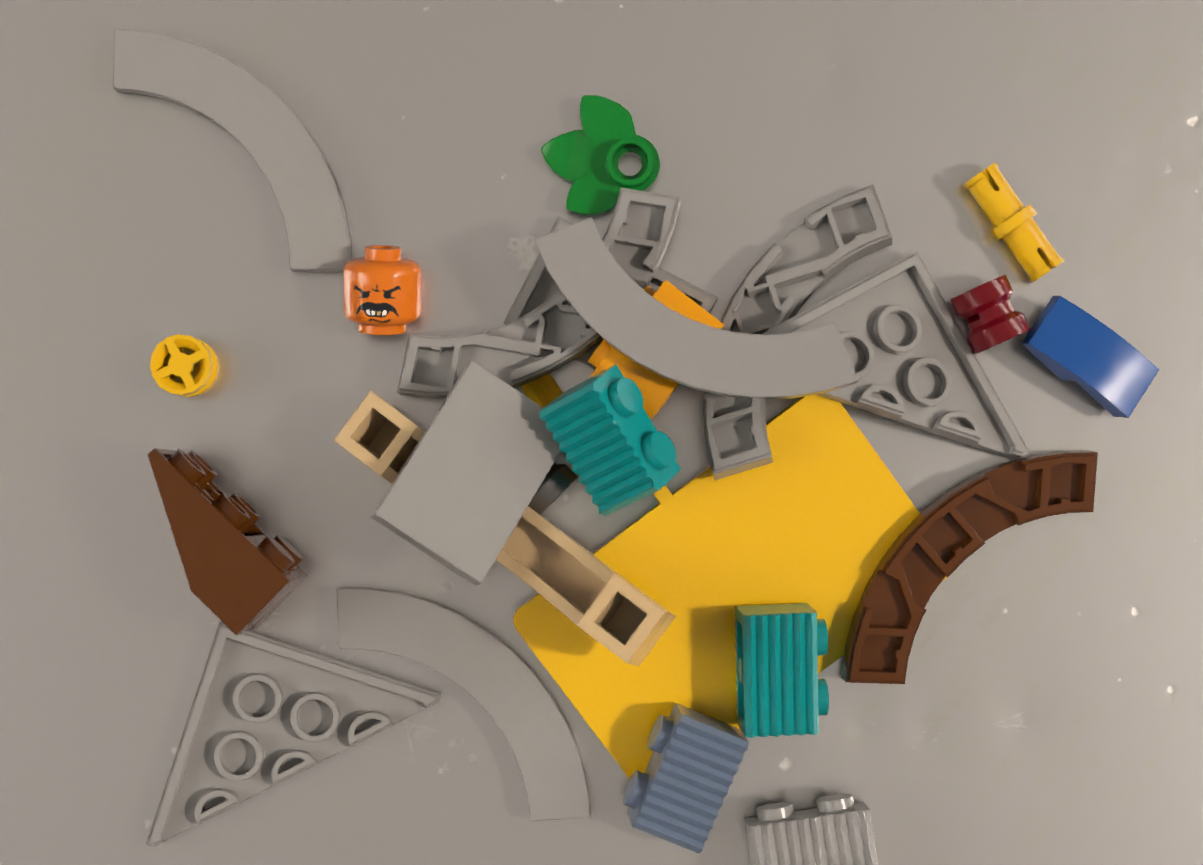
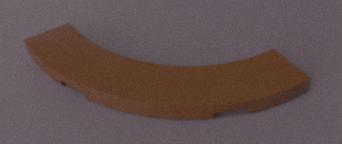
(943, 539)

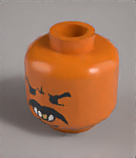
(382, 291)

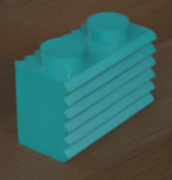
(611, 440)
(779, 669)

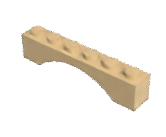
(536, 551)

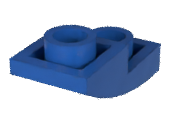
(1092, 355)

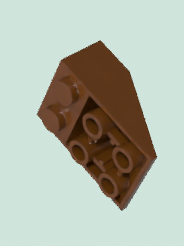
(222, 550)

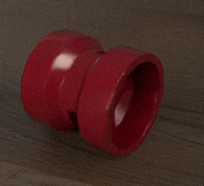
(990, 314)

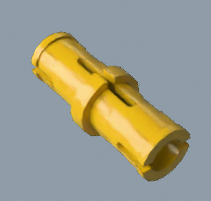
(1013, 222)

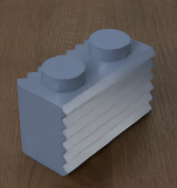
(684, 777)

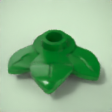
(592, 156)

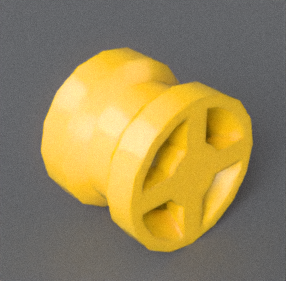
(174, 369)

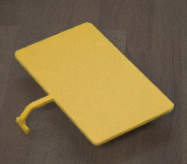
(761, 537)

